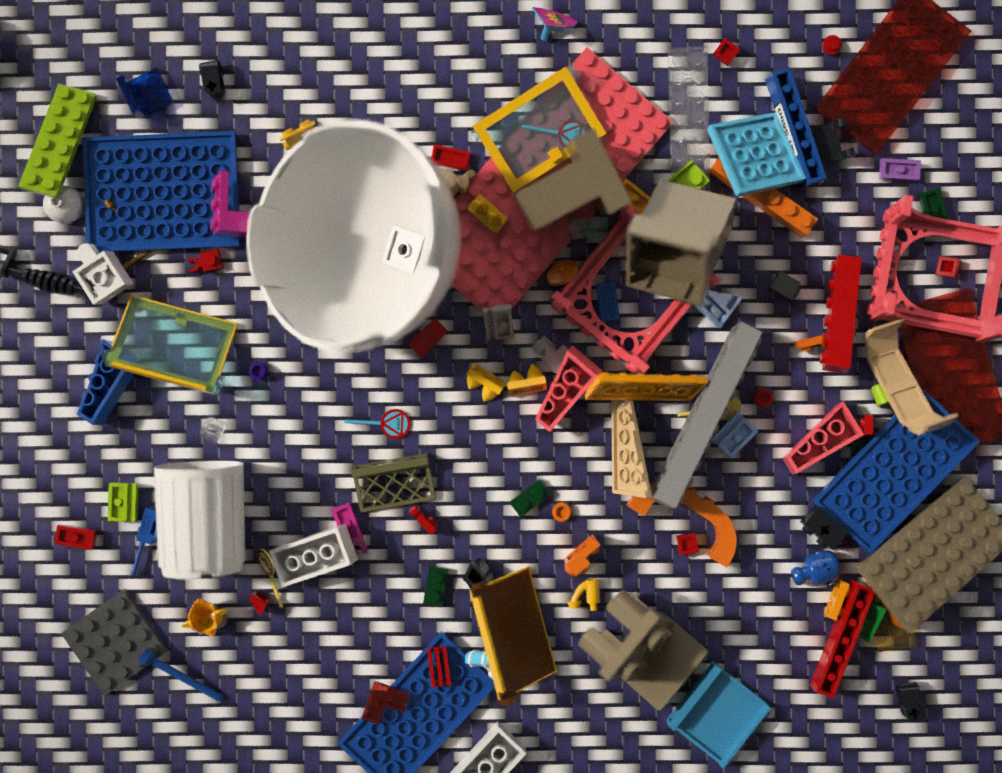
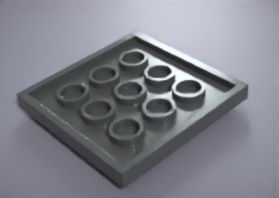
(113, 640)

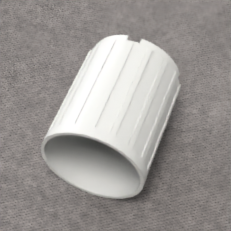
(200, 518)

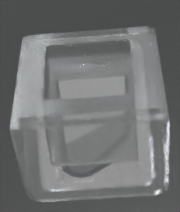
(212, 429)

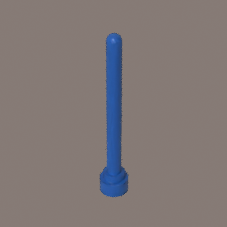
(148, 658)

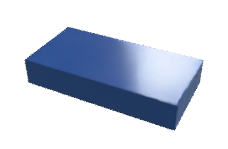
(607, 301)

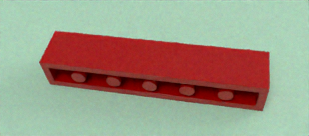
(841, 314)
(842, 640)

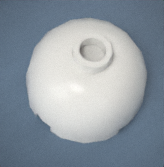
(65, 208)

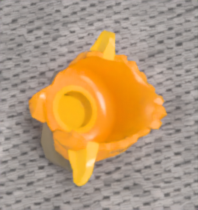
(205, 618)

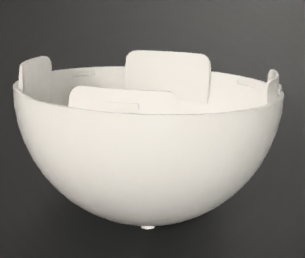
(335, 233)

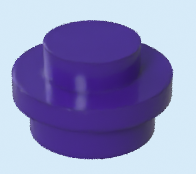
(258, 371)

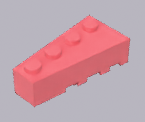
(570, 383)
(826, 437)

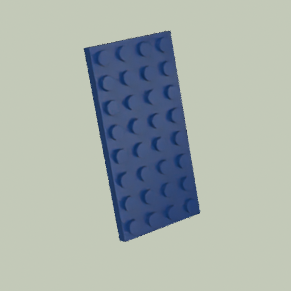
(893, 477)
(430, 717)

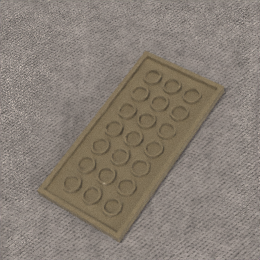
(934, 554)

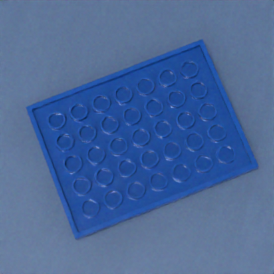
(158, 190)

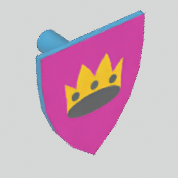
(553, 21)

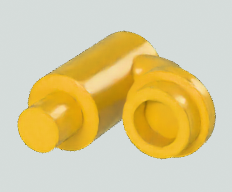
(592, 593)

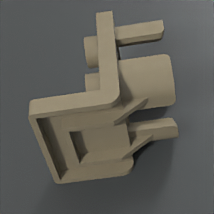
(652, 658)

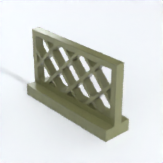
(393, 466)

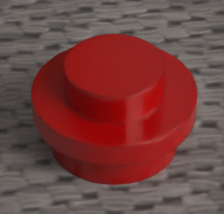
(832, 44)
(762, 398)

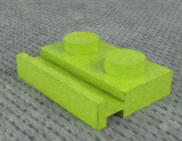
(690, 176)
(123, 501)

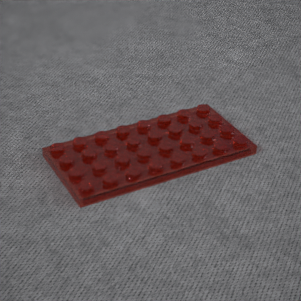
(892, 71)
(955, 367)

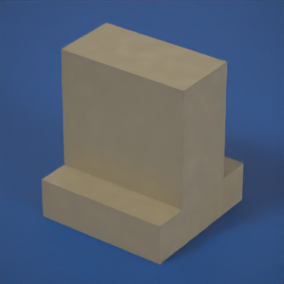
(586, 179)
(678, 242)

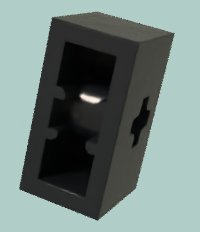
(833, 531)

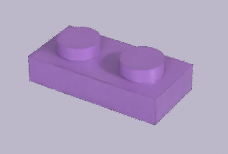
(900, 169)

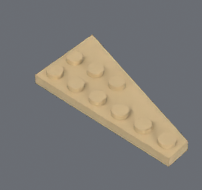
(628, 460)

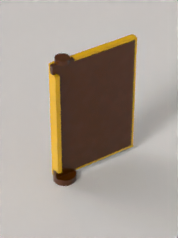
(513, 633)

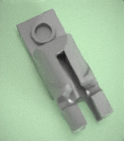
(553, 358)

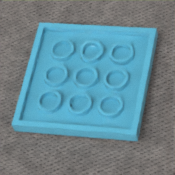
(756, 154)

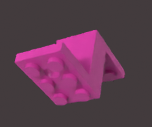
(224, 221)

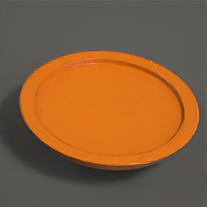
(562, 272)

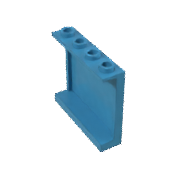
(718, 714)

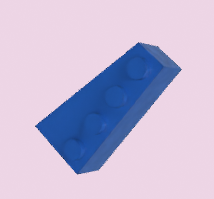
(103, 390)

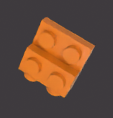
(577, 560)

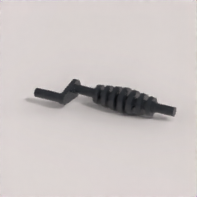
(41, 279)

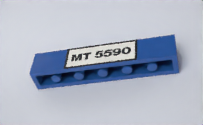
(795, 124)

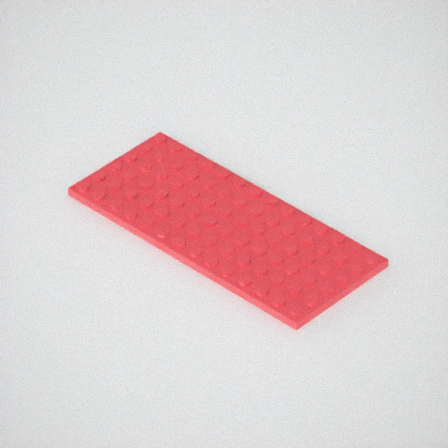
(506, 264)

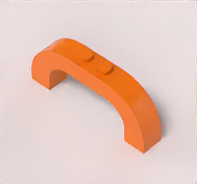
(725, 541)

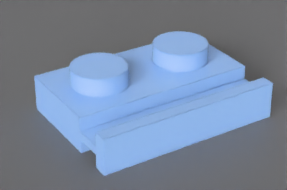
(734, 434)

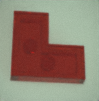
(381, 697)

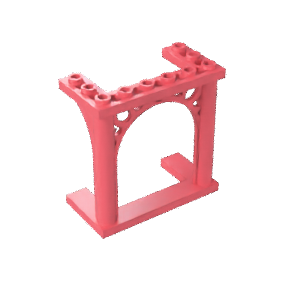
(565, 299)
(883, 304)

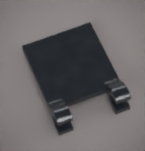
(829, 144)

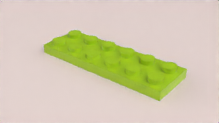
(57, 141)

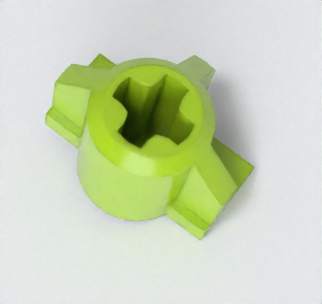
(879, 395)

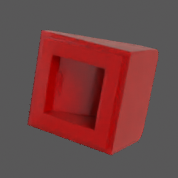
(948, 267)
(259, 601)

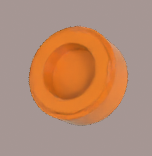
(561, 511)

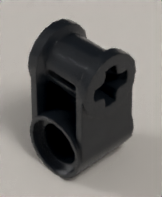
(212, 76)
(910, 697)

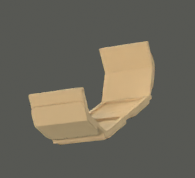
(898, 381)

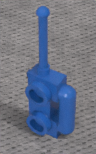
(145, 533)

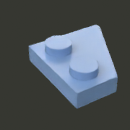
(718, 307)

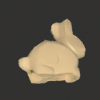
(457, 183)

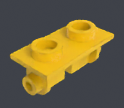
(292, 136)

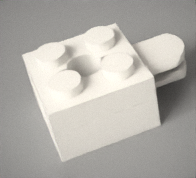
(100, 274)

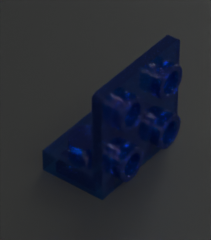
(145, 93)

